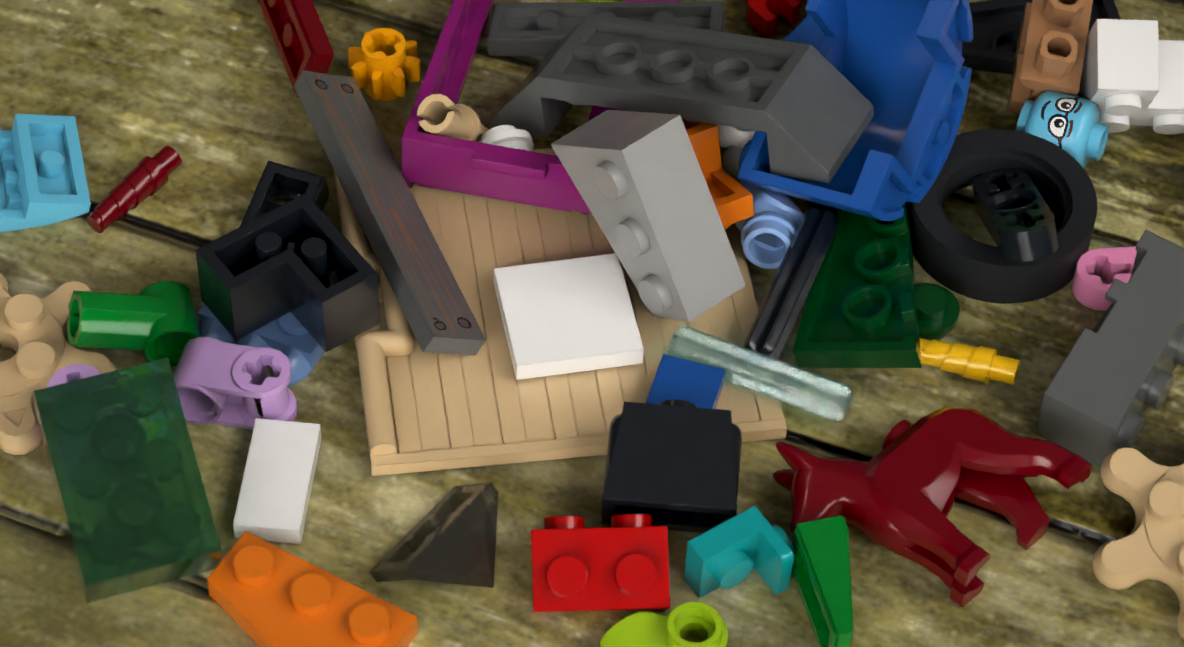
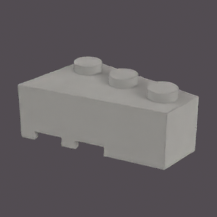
(653, 209)

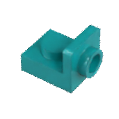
(733, 549)

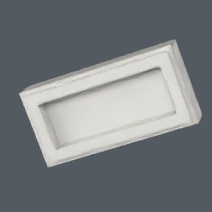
(278, 480)

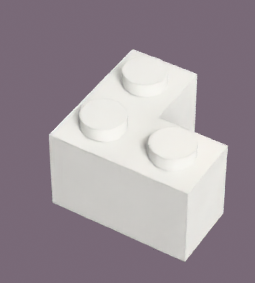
(1134, 76)

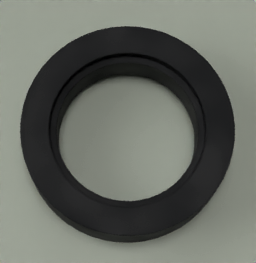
(980, 269)

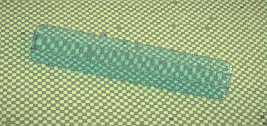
(764, 373)

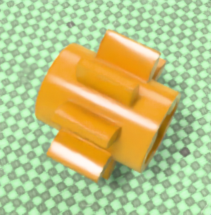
(384, 64)

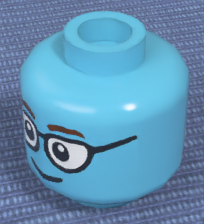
(1066, 122)

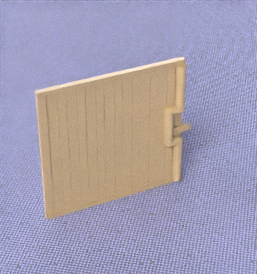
(470, 408)

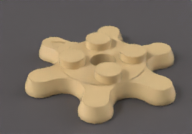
(42, 347)
(1157, 542)

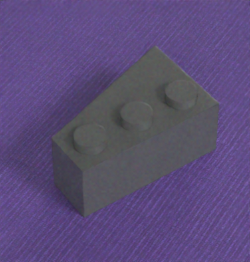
(1123, 361)

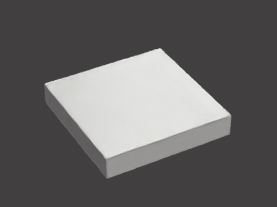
(567, 316)

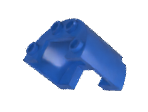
(912, 72)

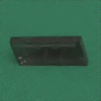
(449, 544)

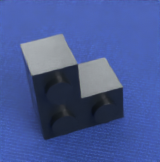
(286, 265)

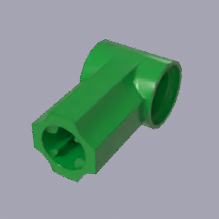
(154, 320)

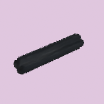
(792, 283)

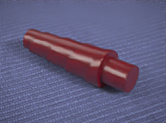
(135, 188)

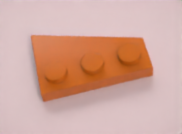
(300, 605)

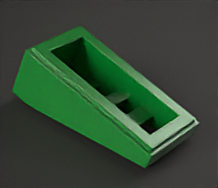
(824, 578)

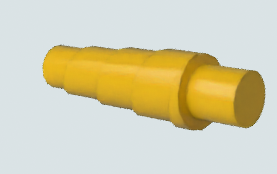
(969, 361)

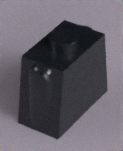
(673, 465)

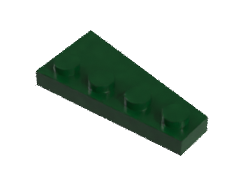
(862, 299)

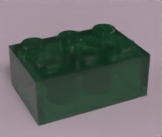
(127, 479)

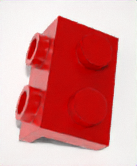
(600, 567)

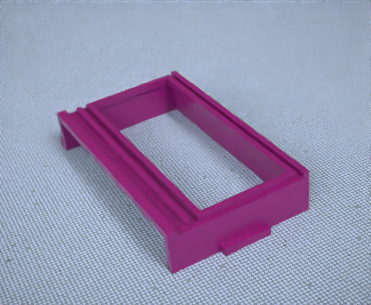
(472, 165)

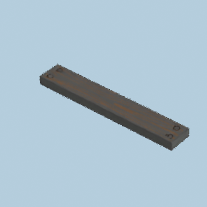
(389, 215)

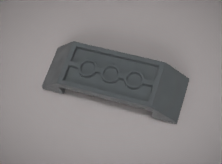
(704, 77)

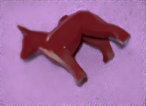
(912, 484)

